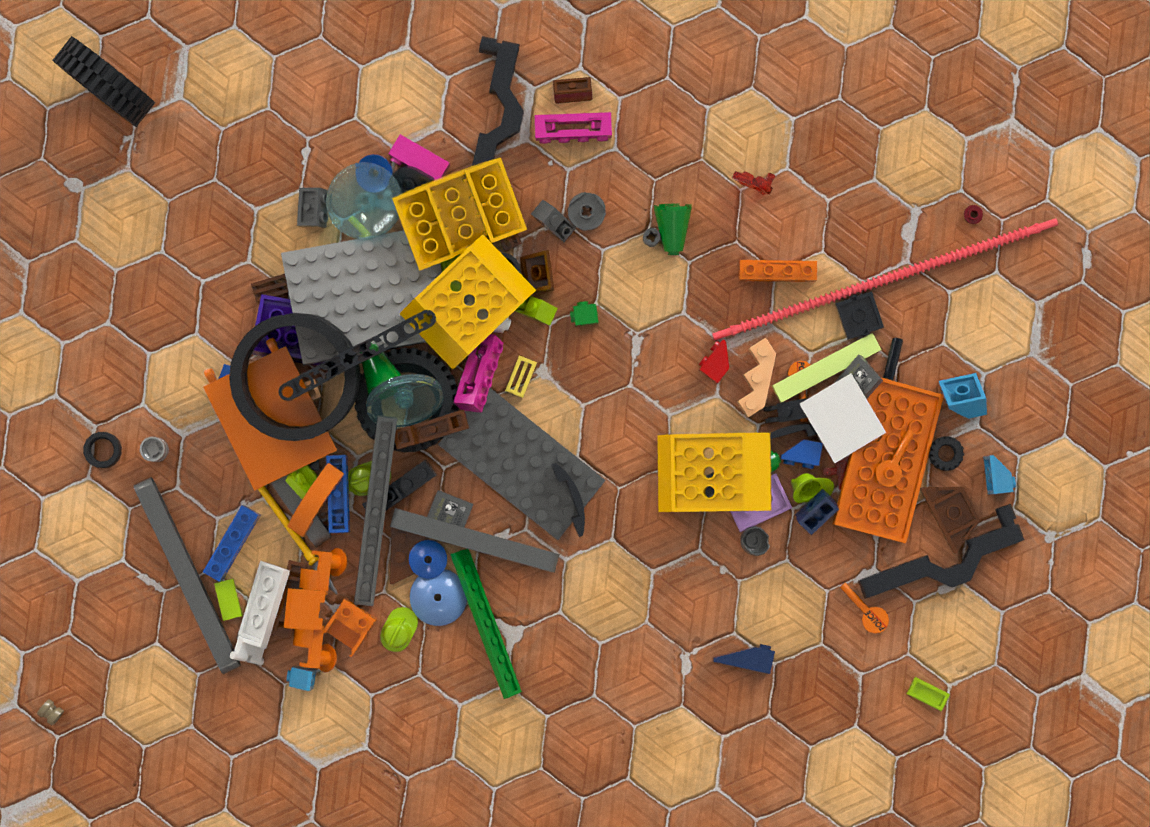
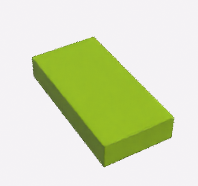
(228, 599)
(928, 693)

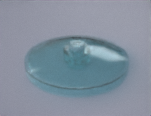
(362, 200)
(407, 397)

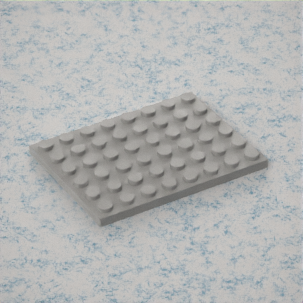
(356, 288)

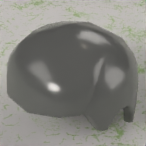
(754, 541)

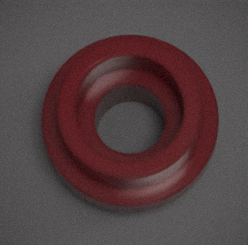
(971, 220)

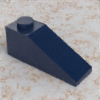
(751, 658)

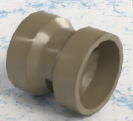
(50, 712)

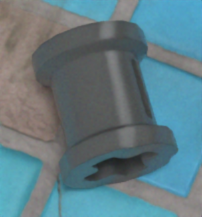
(655, 232)

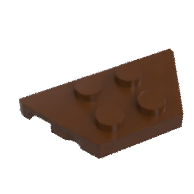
(952, 513)
(401, 545)

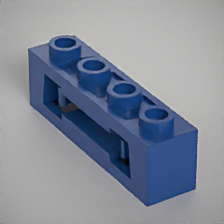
(339, 498)
(231, 543)

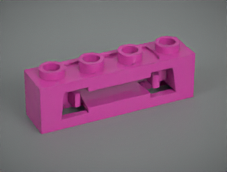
(582, 135)
(479, 375)

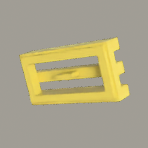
(527, 361)

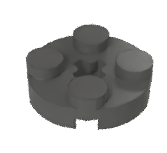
(597, 213)

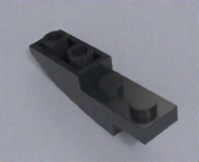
(408, 483)

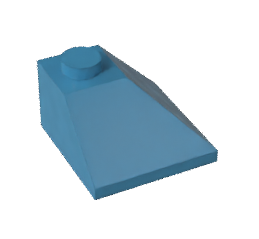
(964, 395)
(997, 476)

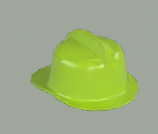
(359, 479)
(807, 486)
(399, 629)

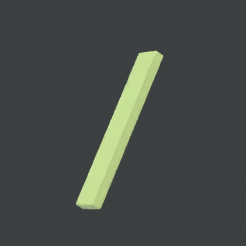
(825, 368)

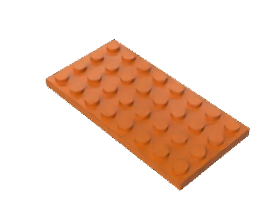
(863, 500)

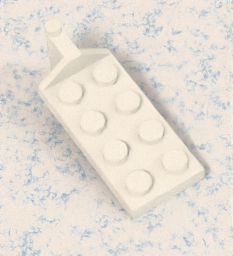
(260, 613)

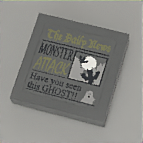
(863, 374)
(450, 509)

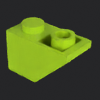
(537, 310)

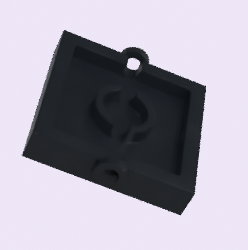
(859, 315)

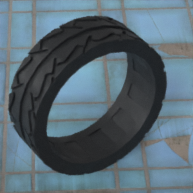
(247, 405)

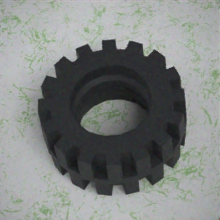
(958, 453)

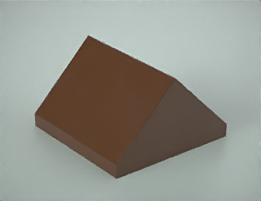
(538, 271)

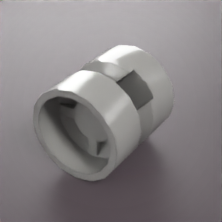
(154, 449)

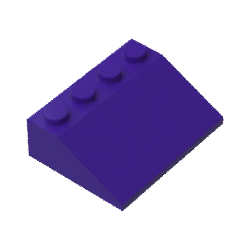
(284, 336)

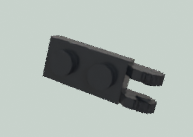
(786, 411)

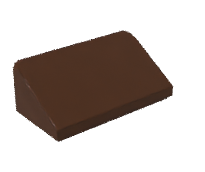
(572, 90)

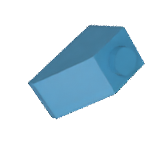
(301, 678)

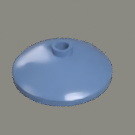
(438, 612)

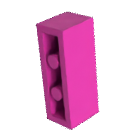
(411, 154)

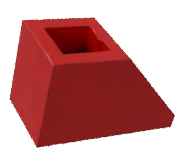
(717, 363)

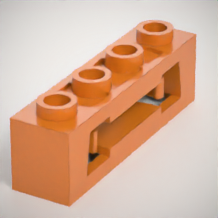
(777, 271)

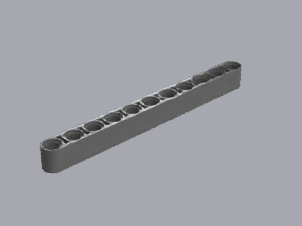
(186, 574)

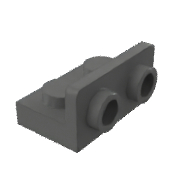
(312, 207)

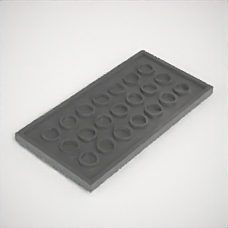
(517, 460)

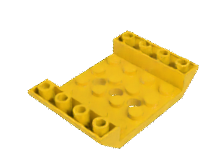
(493, 285)
(739, 478)

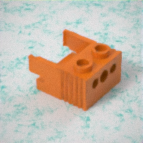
(350, 625)

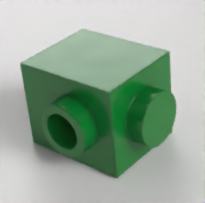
(584, 314)

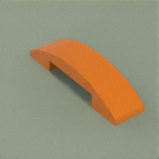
(314, 499)

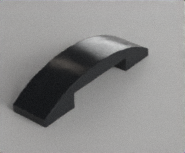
(809, 430)
(579, 520)

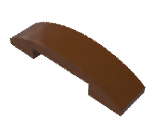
(431, 429)
(292, 583)

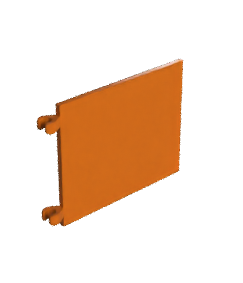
(259, 454)

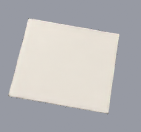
(842, 418)

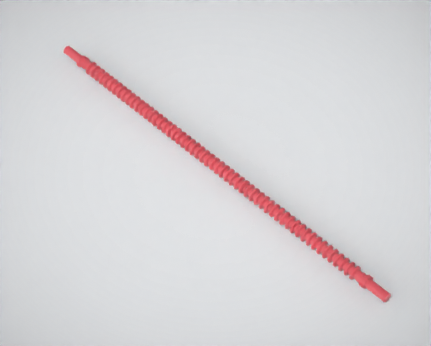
(1021, 233)

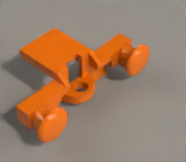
(304, 609)

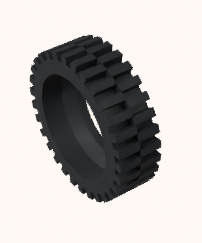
(103, 81)
(414, 362)

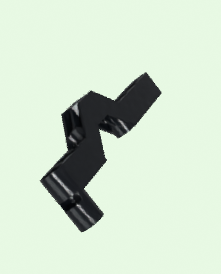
(500, 86)
(336, 366)
(952, 576)

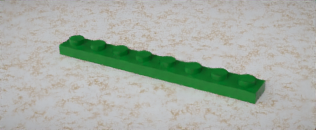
(486, 623)

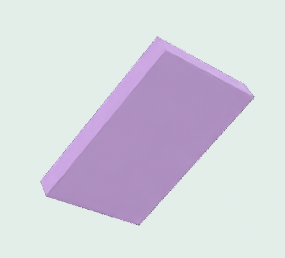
(779, 504)

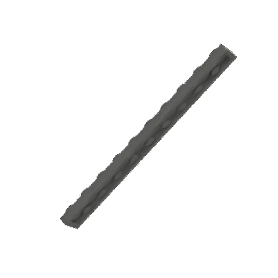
(375, 510)

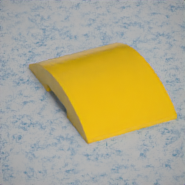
(458, 209)

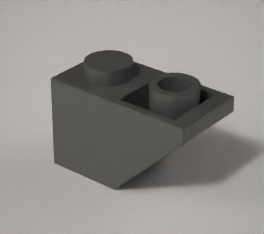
(553, 220)

